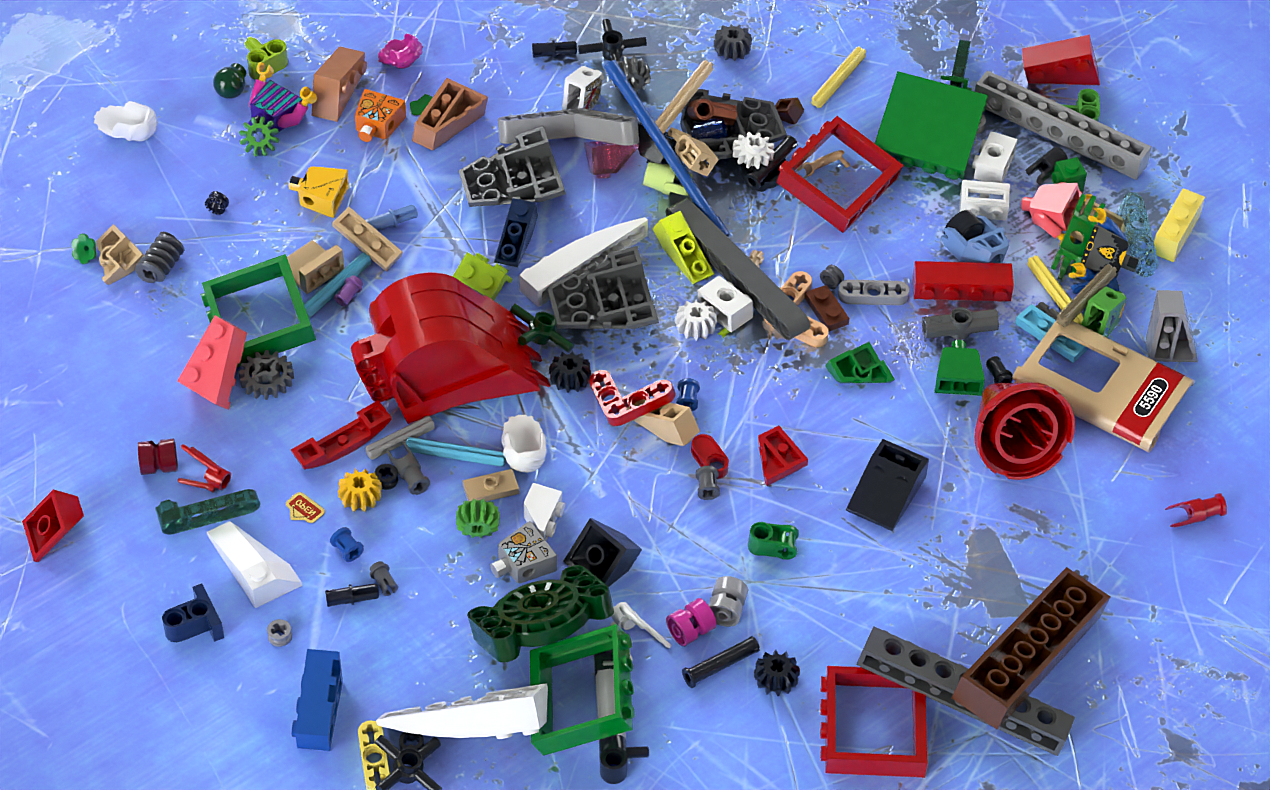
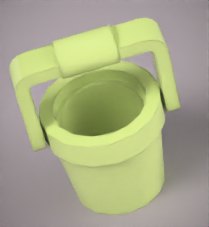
(661, 178)

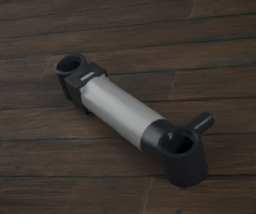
(613, 748)

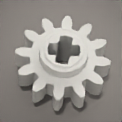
(753, 150)

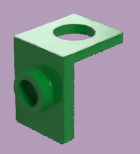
(957, 79)

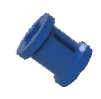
(688, 392)
(346, 544)

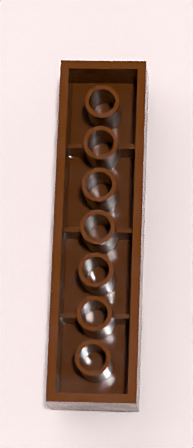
(1030, 648)

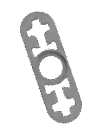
(879, 285)

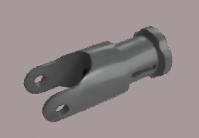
(410, 470)

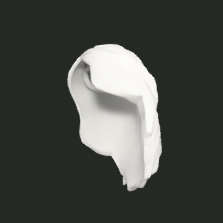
(130, 122)
(524, 443)

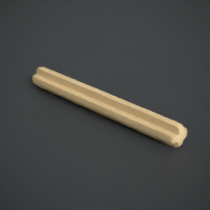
(684, 95)

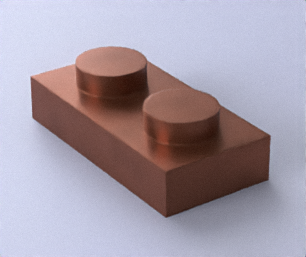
(827, 308)

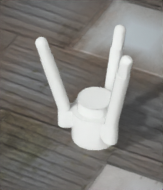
(627, 619)

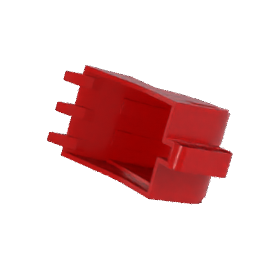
(442, 347)

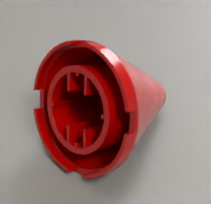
(1022, 428)

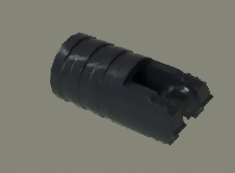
(1046, 164)

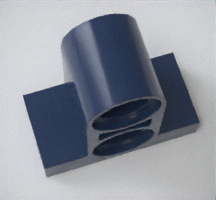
(188, 618)

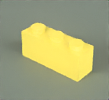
(1178, 224)

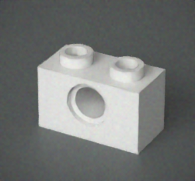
(994, 158)
(729, 303)

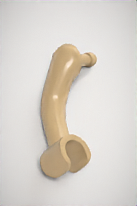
(822, 161)

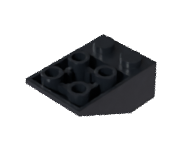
(888, 484)

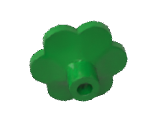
(83, 248)

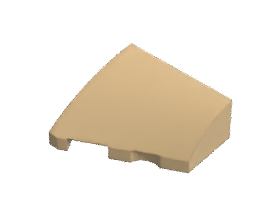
(117, 255)

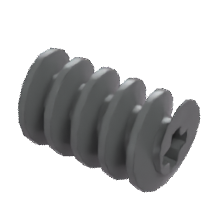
(159, 258)

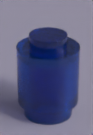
(709, 129)

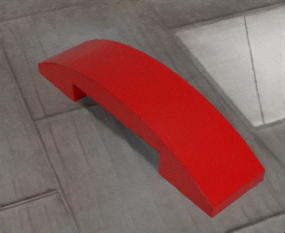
(344, 440)

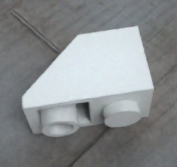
(542, 508)

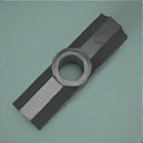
(960, 323)

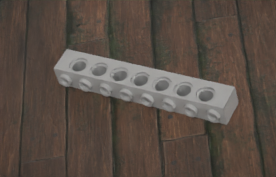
(1064, 125)

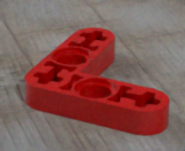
(620, 404)

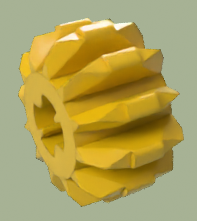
(359, 490)

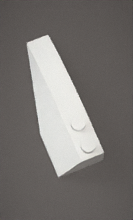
(495, 714)

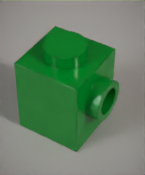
(1070, 172)

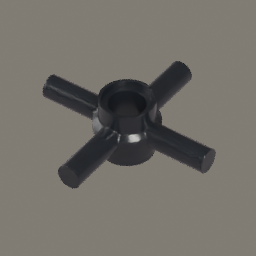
(611, 43)
(411, 757)

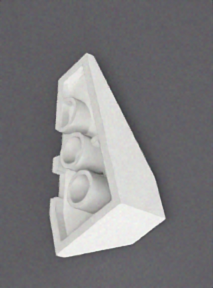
(254, 566)

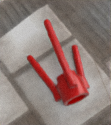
(215, 475)

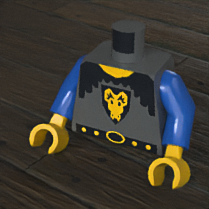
(1104, 247)

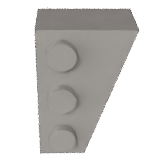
(1169, 329)

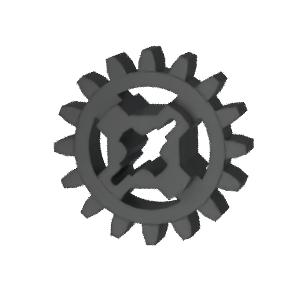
(266, 374)

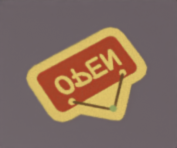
(304, 508)

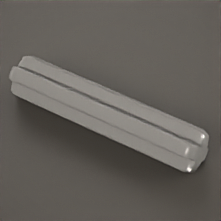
(395, 439)

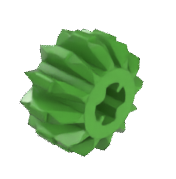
(267, 133)
(477, 518)

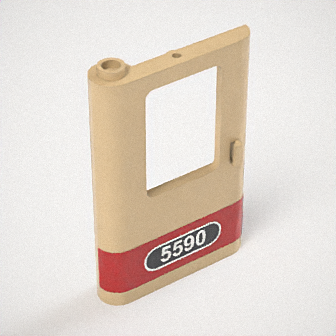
(1132, 401)

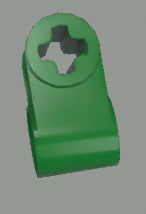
(771, 539)

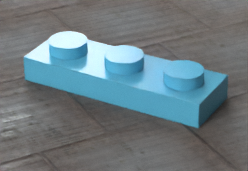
(1039, 323)

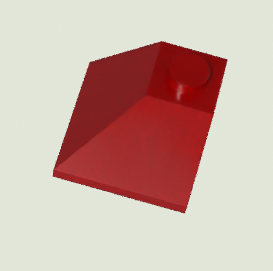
(51, 521)

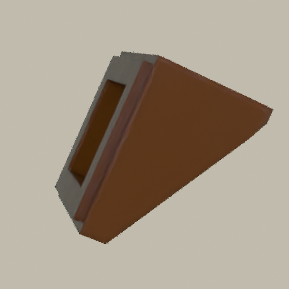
(789, 110)

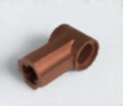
(713, 110)

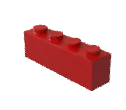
(963, 281)

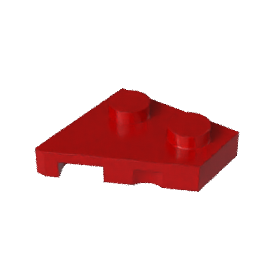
(779, 455)

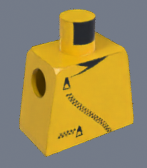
(321, 189)

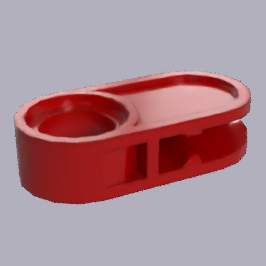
(706, 451)

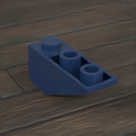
(516, 232)

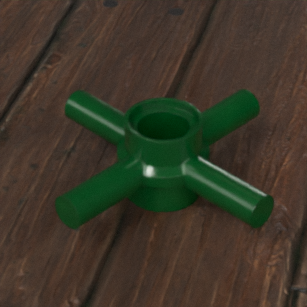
(540, 329)

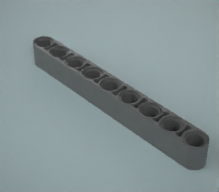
(743, 272)

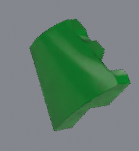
(859, 366)

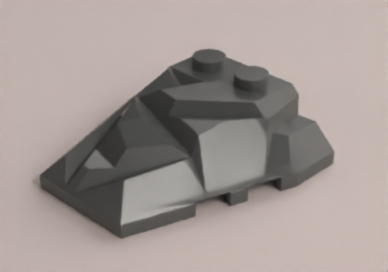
(752, 117)
(518, 171)
(605, 295)

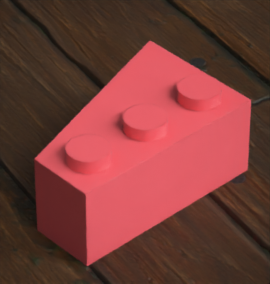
(214, 362)

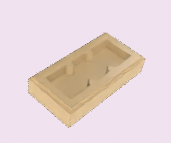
(491, 486)

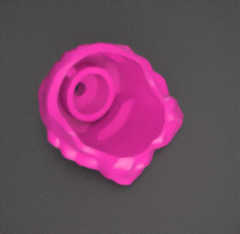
(401, 52)

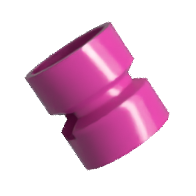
(693, 620)

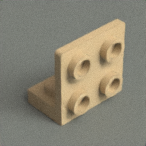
(315, 265)

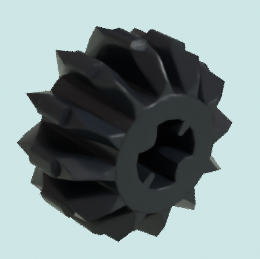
(569, 371)
(776, 672)

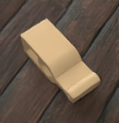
(693, 152)

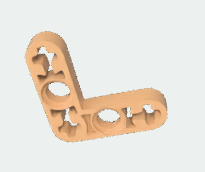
(816, 327)

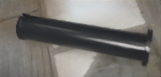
(756, 177)
(720, 661)

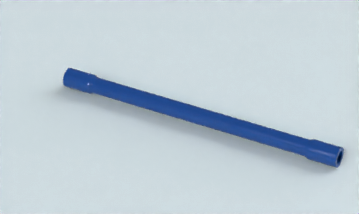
(620, 80)

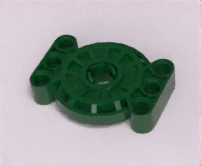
(540, 613)

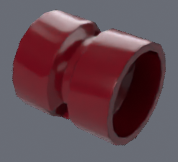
(157, 456)

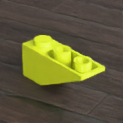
(682, 247)

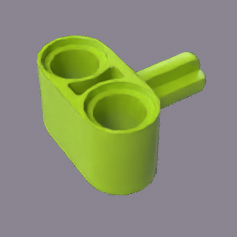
(271, 53)

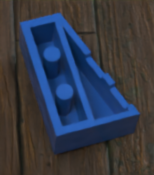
(318, 700)

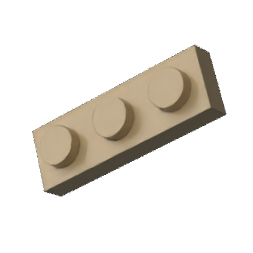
(367, 238)

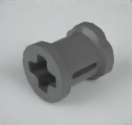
(707, 480)

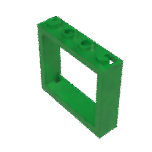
(247, 277)
(575, 648)

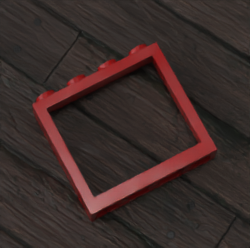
(818, 201)
(867, 763)

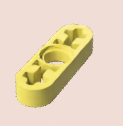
(367, 749)

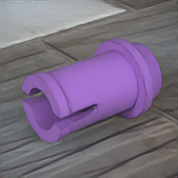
(352, 286)

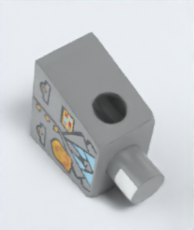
(524, 555)

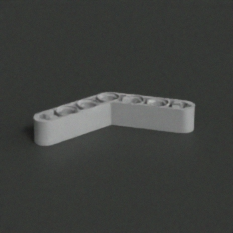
(572, 123)

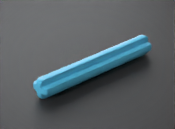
(326, 293)
(456, 451)

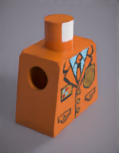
(378, 115)

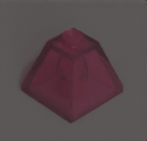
(607, 157)

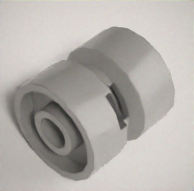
(728, 600)

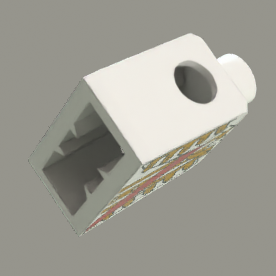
(584, 86)

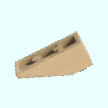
(670, 423)

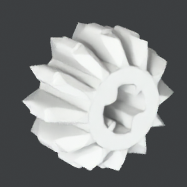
(696, 320)

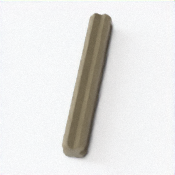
(1081, 300)

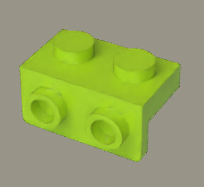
(481, 276)

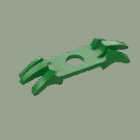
(1085, 227)

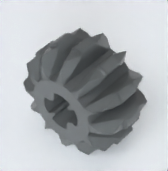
(732, 42)
(636, 72)

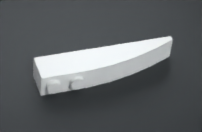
(577, 256)

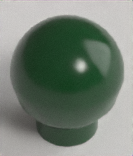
(230, 81)

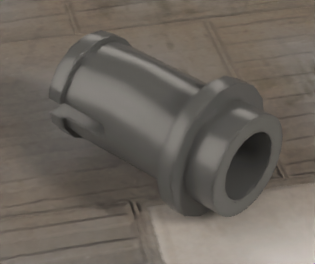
(381, 574)

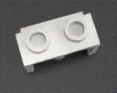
(991, 208)

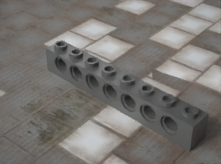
(938, 679)

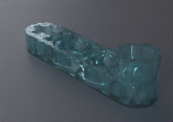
(1134, 203)

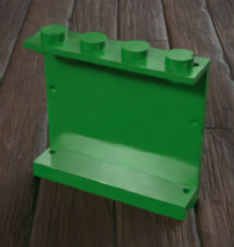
(930, 125)

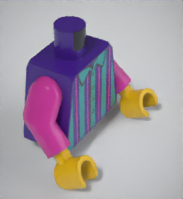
(276, 102)

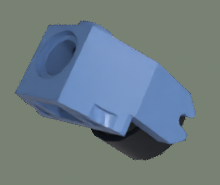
(975, 239)

